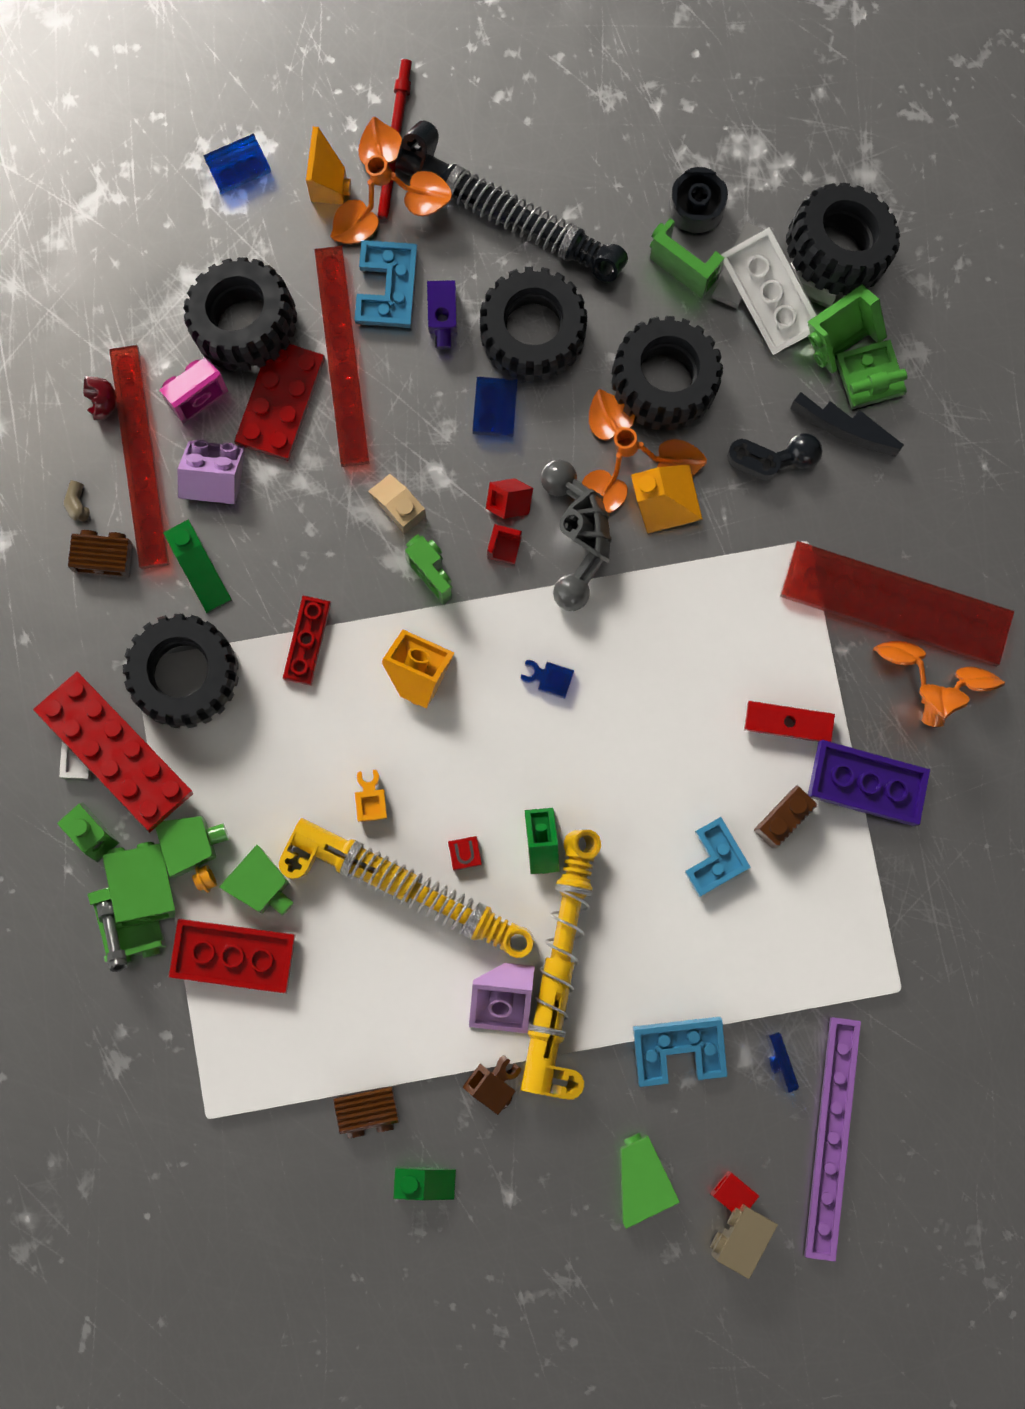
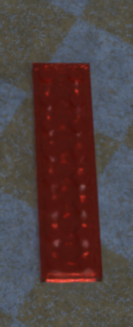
(897, 603)

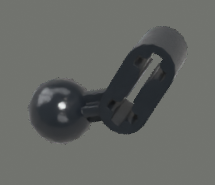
(802, 451)

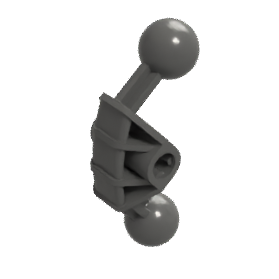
(585, 524)

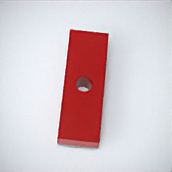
(304, 657)
(806, 723)

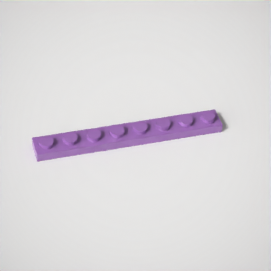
(832, 1139)

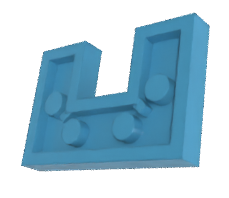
(396, 305)
(699, 1036)

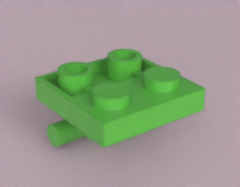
(871, 374)

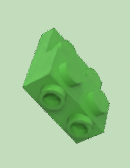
(426, 562)

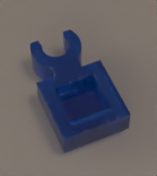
(553, 679)

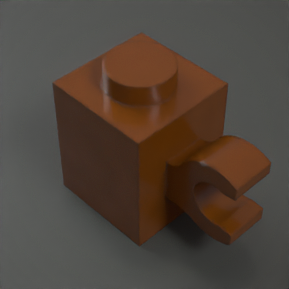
(491, 1086)

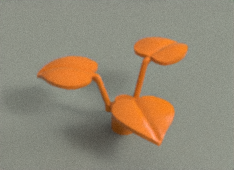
(376, 149)
(610, 421)
(938, 700)

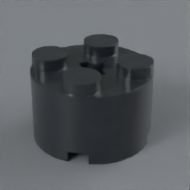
(694, 215)

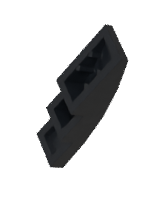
(856, 430)

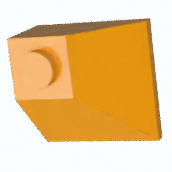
(325, 172)
(666, 497)
(416, 667)

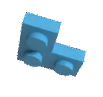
(724, 858)

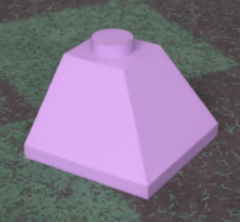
(503, 998)

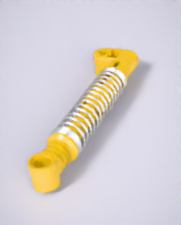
(400, 884)

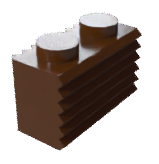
(100, 553)
(785, 817)
(366, 1111)

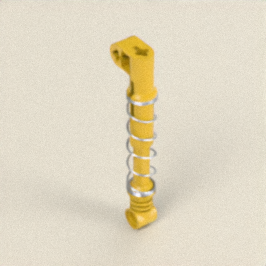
(557, 975)

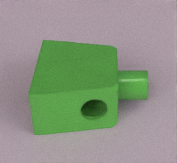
(87, 832)
(188, 843)
(258, 883)

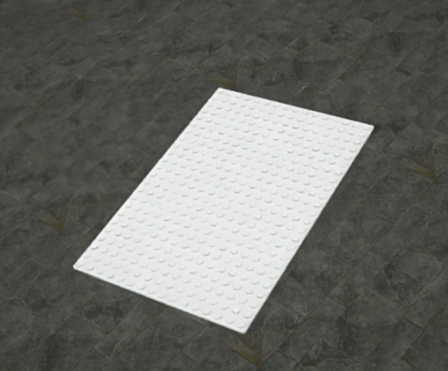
(632, 752)

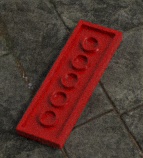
(113, 751)

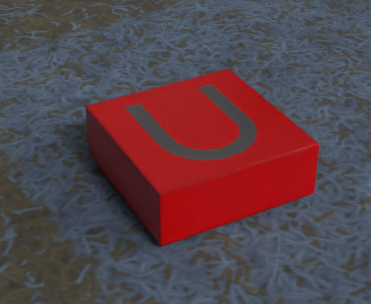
(464, 853)

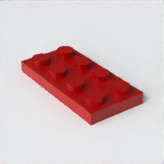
(280, 402)
(232, 956)

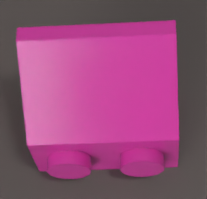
(193, 389)

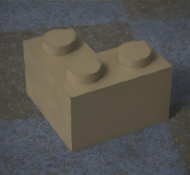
(744, 1241)

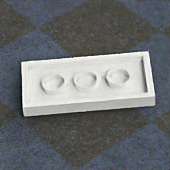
(770, 290)

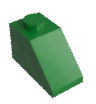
(542, 841)
(424, 1183)

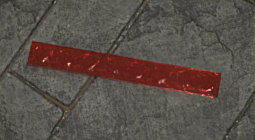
(341, 356)
(139, 457)

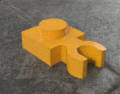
(370, 802)

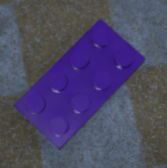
(868, 783)

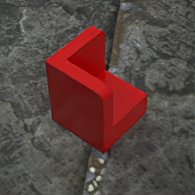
(509, 498)
(504, 544)
(734, 1192)

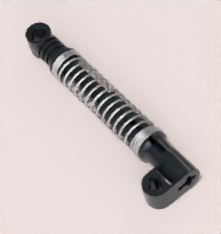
(573, 244)

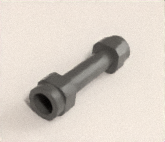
(116, 957)

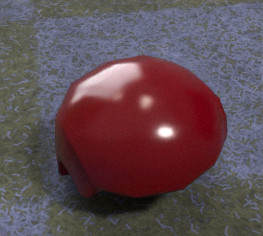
(101, 395)

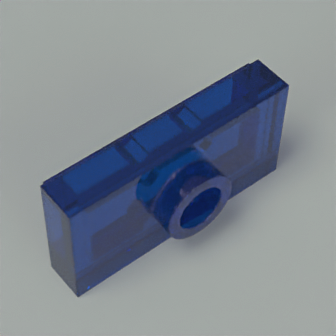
(781, 1063)

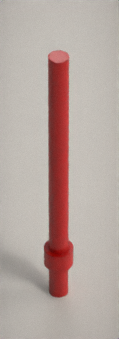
(402, 90)

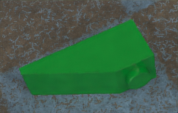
(197, 566)

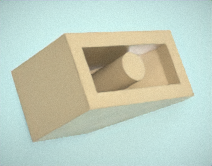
(398, 503)

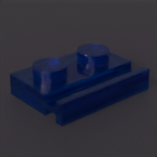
(237, 163)
(495, 406)

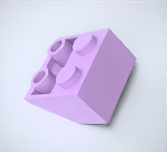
(210, 472)

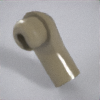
(73, 504)

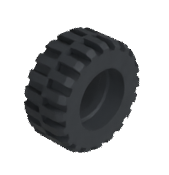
(858, 215)
(225, 286)
(540, 289)
(673, 340)
(158, 640)

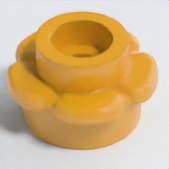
(204, 878)

